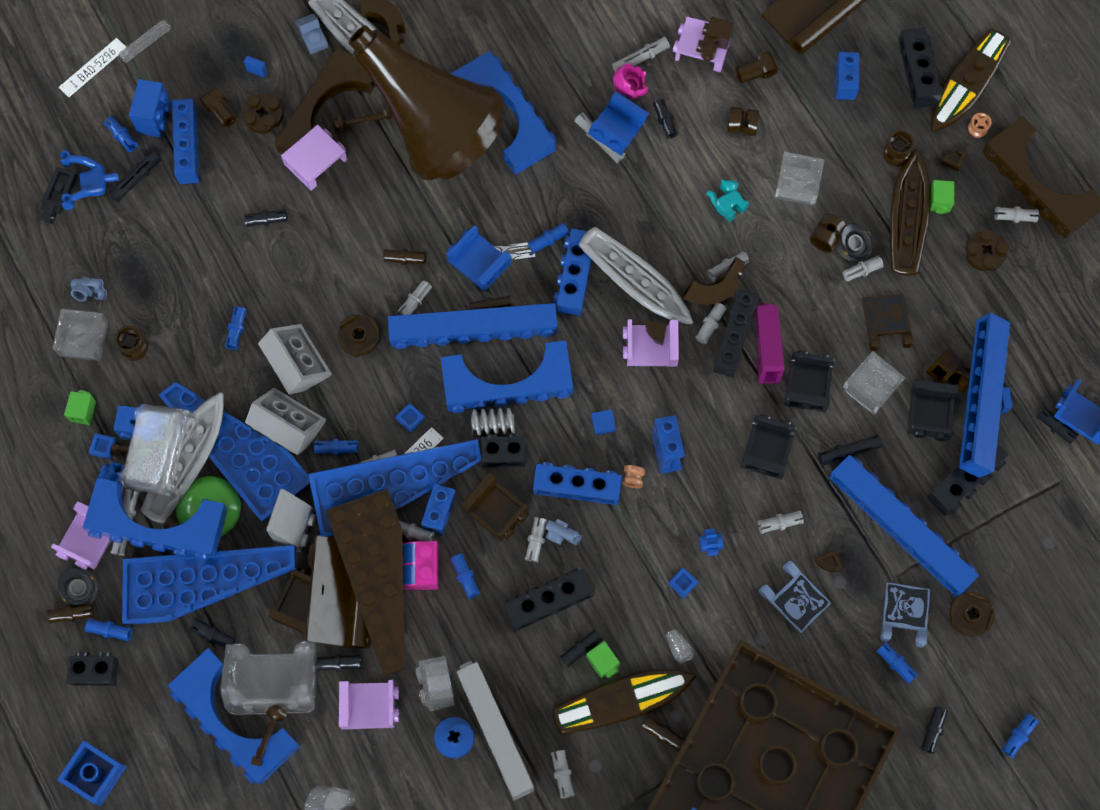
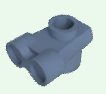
(88, 287)
(558, 531)

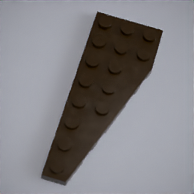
(373, 558)

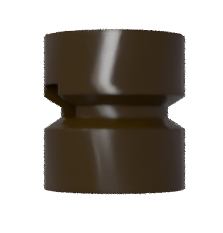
(736, 118)
(898, 148)
(827, 233)
(131, 343)

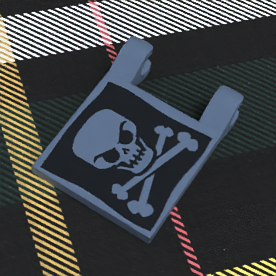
(798, 601)
(906, 609)

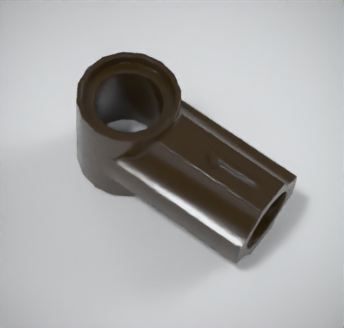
(761, 66)
(216, 103)

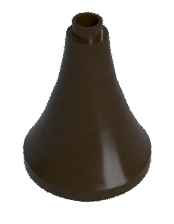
(439, 115)

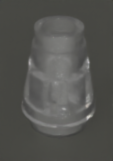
(680, 647)

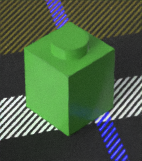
(942, 196)
(80, 407)
(603, 660)

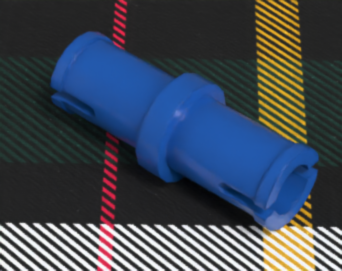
(121, 134)
(548, 238)
(235, 328)
(336, 446)
(465, 576)
(108, 630)
(897, 663)
(1020, 735)

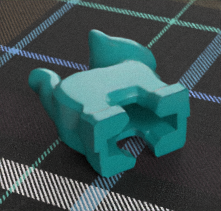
(729, 201)

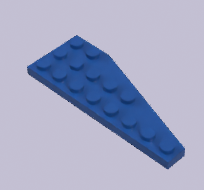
(247, 458)
(403, 475)
(176, 585)

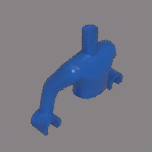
(92, 182)

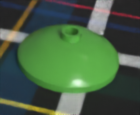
(211, 489)

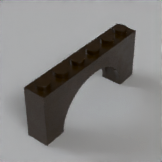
(339, 75)
(1062, 211)

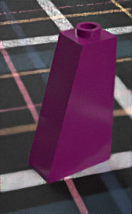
(768, 344)

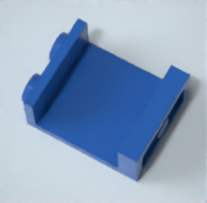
(618, 123)
(478, 259)
(1079, 413)

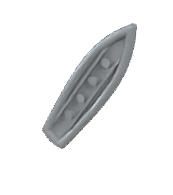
(340, 19)
(635, 276)
(193, 455)

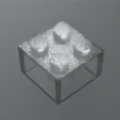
(799, 178)
(80, 334)
(873, 383)
(436, 682)

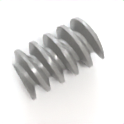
(492, 422)

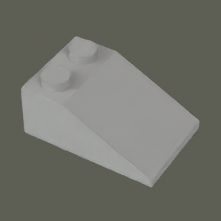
(290, 521)

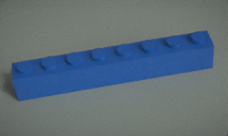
(472, 325)
(984, 395)
(904, 526)

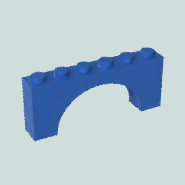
(533, 139)
(549, 380)
(196, 536)
(196, 690)

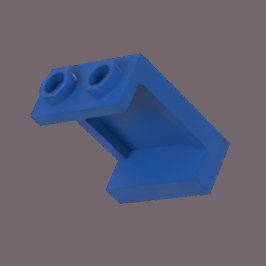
(667, 444)

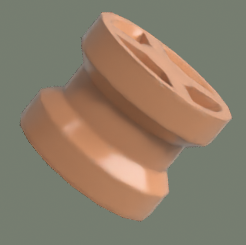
(981, 120)
(633, 476)

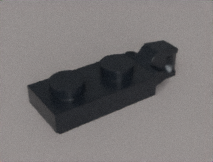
(60, 184)

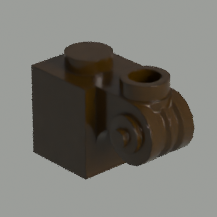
(717, 34)
(950, 367)

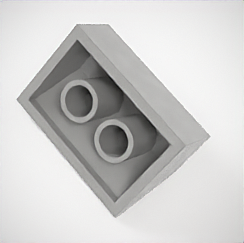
(294, 358)
(284, 420)

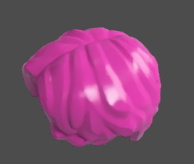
(630, 81)

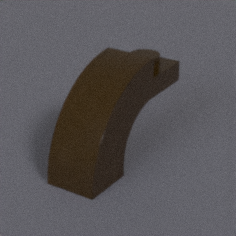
(385, 14)
(717, 291)

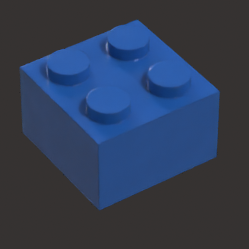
(150, 108)
(91, 773)

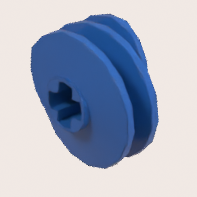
(465, 740)

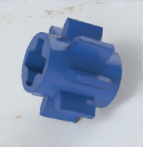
(111, 472)
(711, 542)

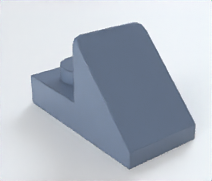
(312, 33)

